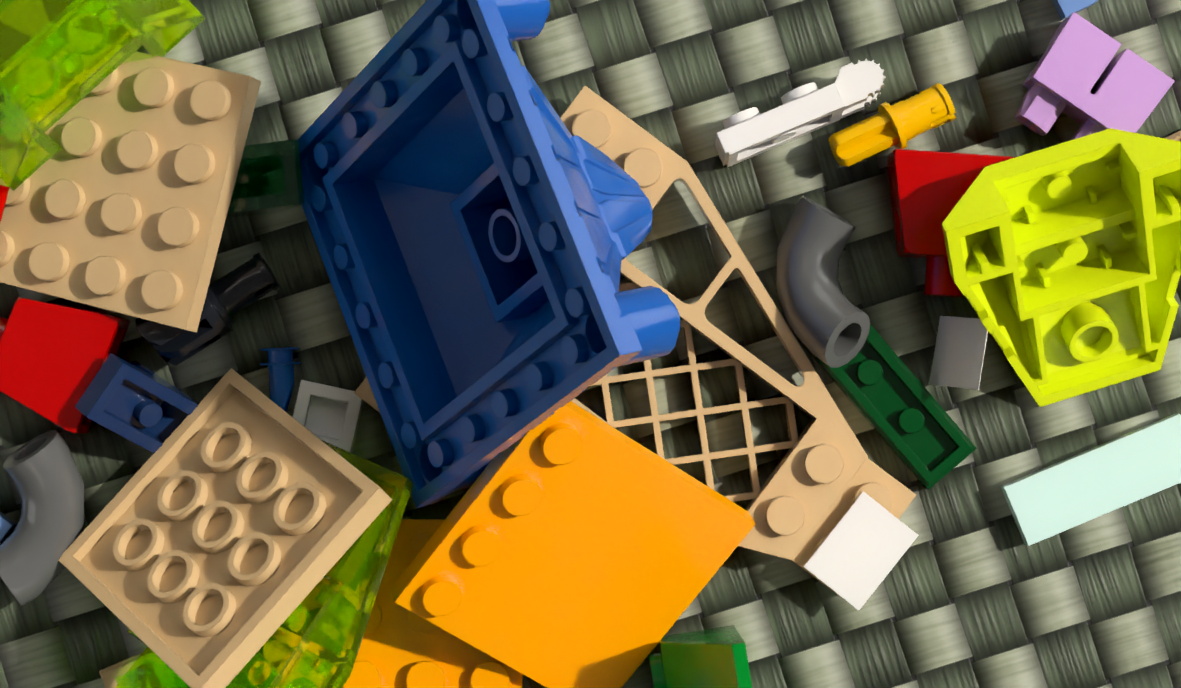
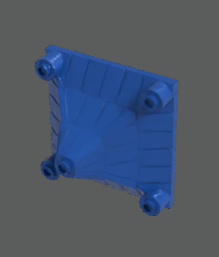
(473, 241)

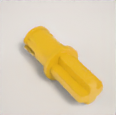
(893, 125)

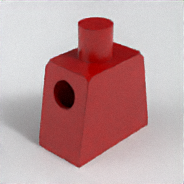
(922, 195)
(54, 355)

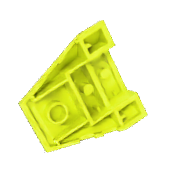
(1074, 259)

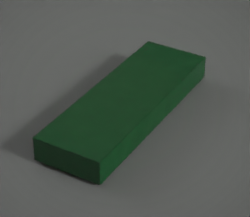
(901, 410)

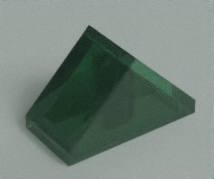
(268, 179)

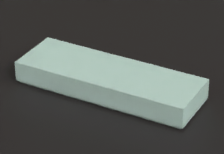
(1096, 481)

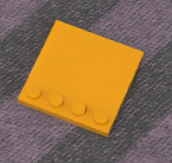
(572, 554)

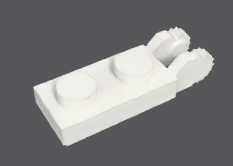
(801, 113)

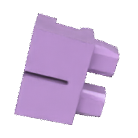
(1070, 69)

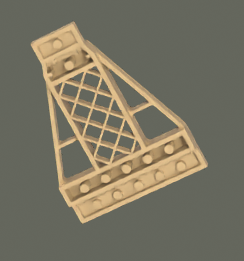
(824, 464)

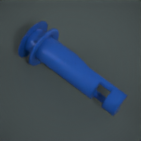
(280, 374)

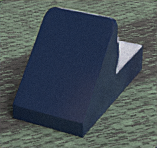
(135, 403)

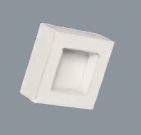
(329, 413)

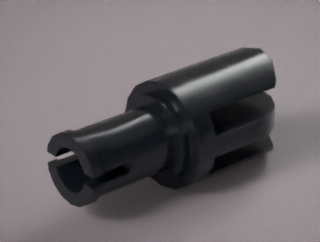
(222, 301)

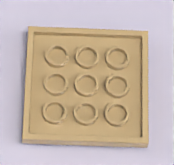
(134, 193)
(223, 533)

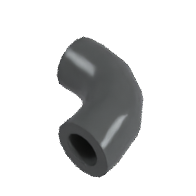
(810, 284)
(49, 517)

